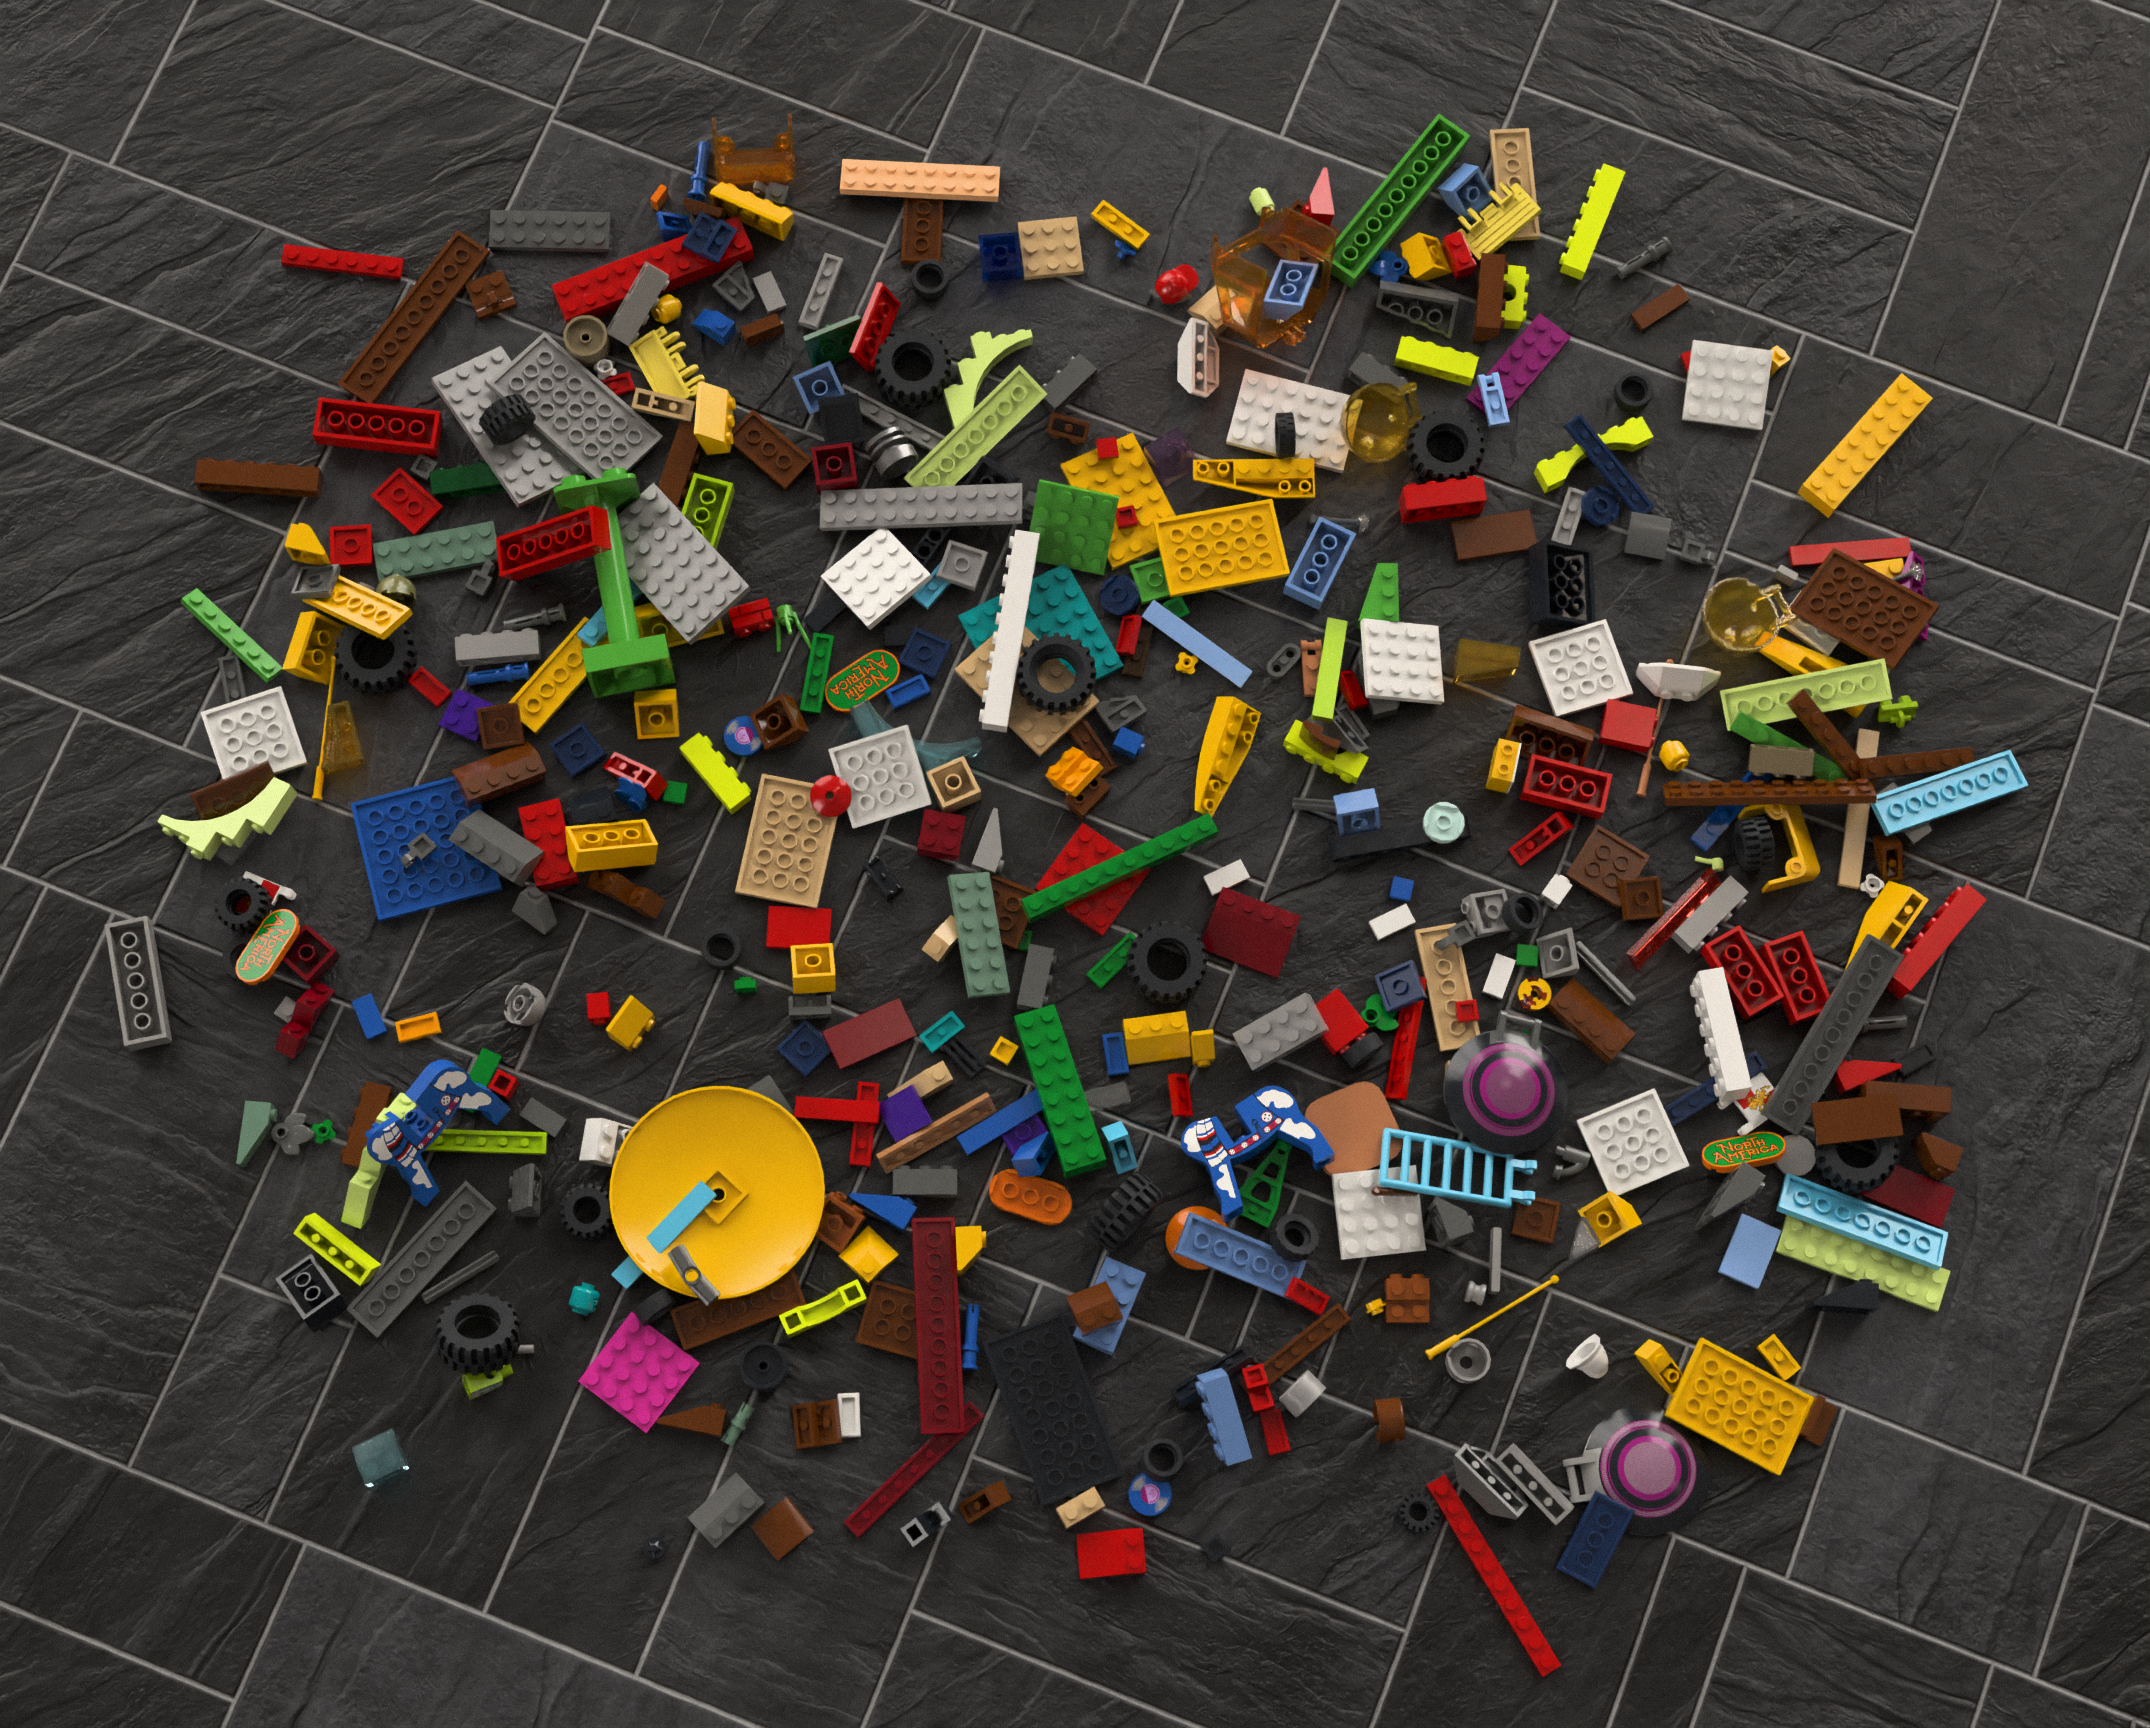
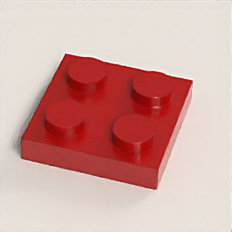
(351, 545)

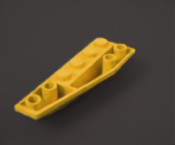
(1260, 476)
(1802, 660)
(1223, 750)
(1890, 915)

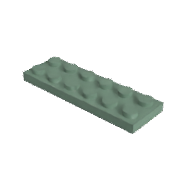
(437, 551)
(978, 934)

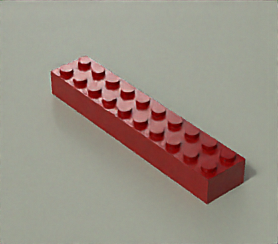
(605, 287)

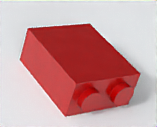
(1628, 726)
(1342, 1021)

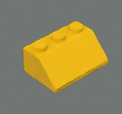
(714, 418)
(312, 647)
(1156, 1038)

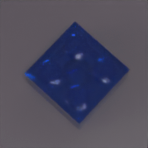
(1000, 256)

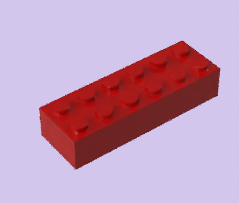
(377, 427)
(553, 543)
(1934, 938)

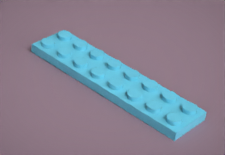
(1948, 792)
(1862, 1221)

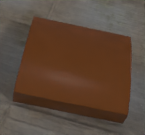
(695, 207)
(1324, 745)
(817, 1424)
(782, 1528)

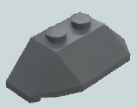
(1488, 1482)

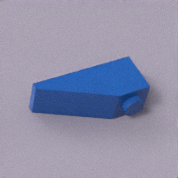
(890, 1209)

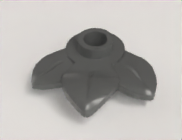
(294, 1134)

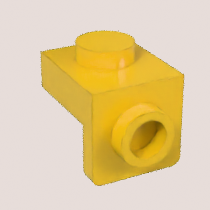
(1779, 360)

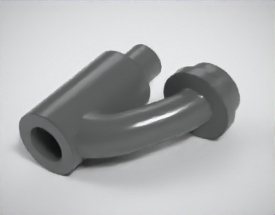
(1573, 1155)

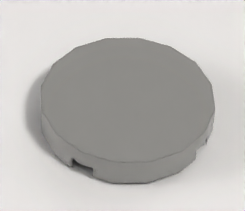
(1798, 1156)

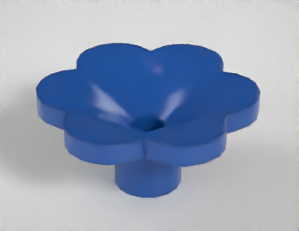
(1124, 249)

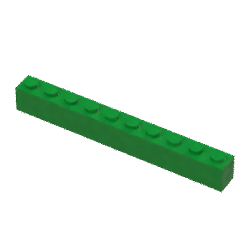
(1119, 868)

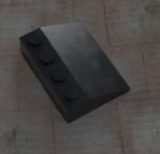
(1561, 585)

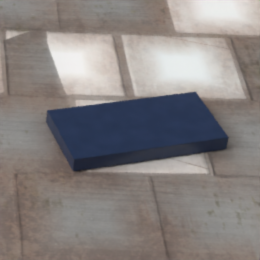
(1595, 1539)

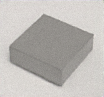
(1785, 575)

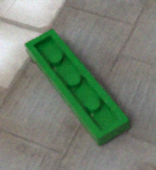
(817, 673)

